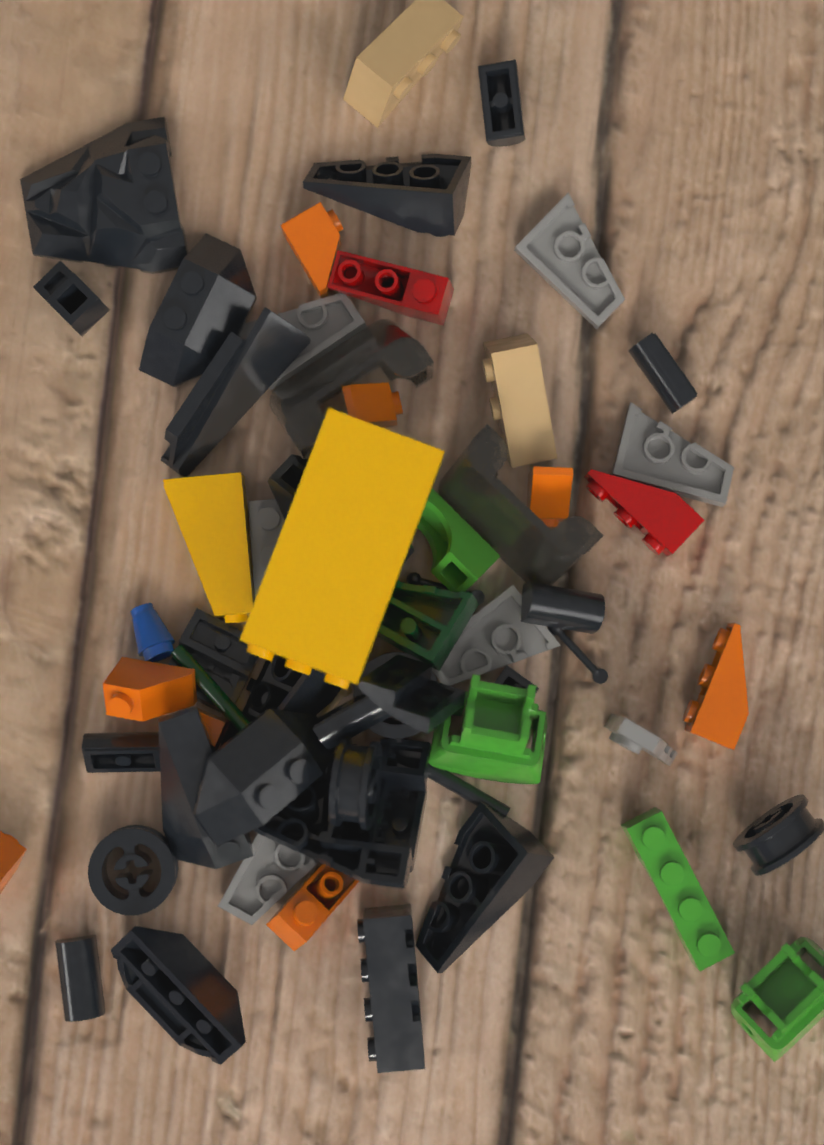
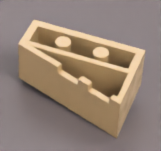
(401, 57)
(519, 399)

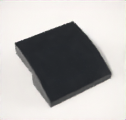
(220, 654)
(408, 694)

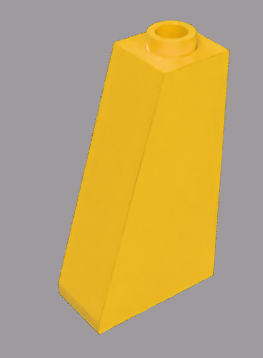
(217, 534)

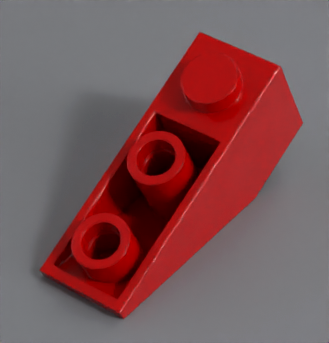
(392, 287)
(656, 512)

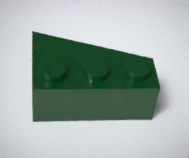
(426, 621)

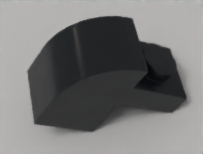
(71, 298)

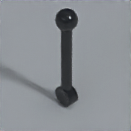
(415, 579)
(598, 675)

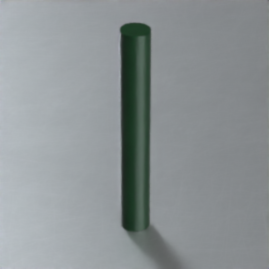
(211, 688)

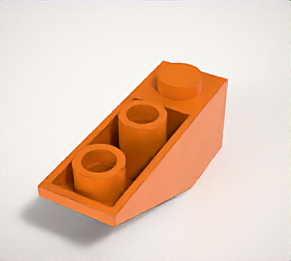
(723, 700)
(310, 905)

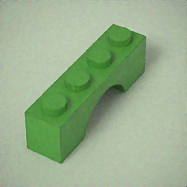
(456, 548)
(678, 888)

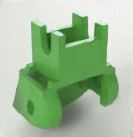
(494, 735)
(787, 995)

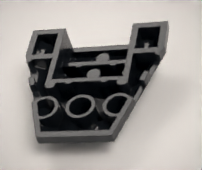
(109, 202)
(371, 856)

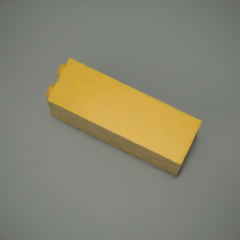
(341, 549)

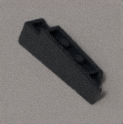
(230, 387)

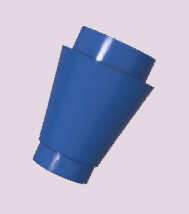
(151, 634)

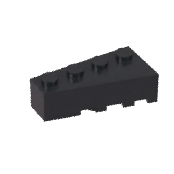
(393, 988)

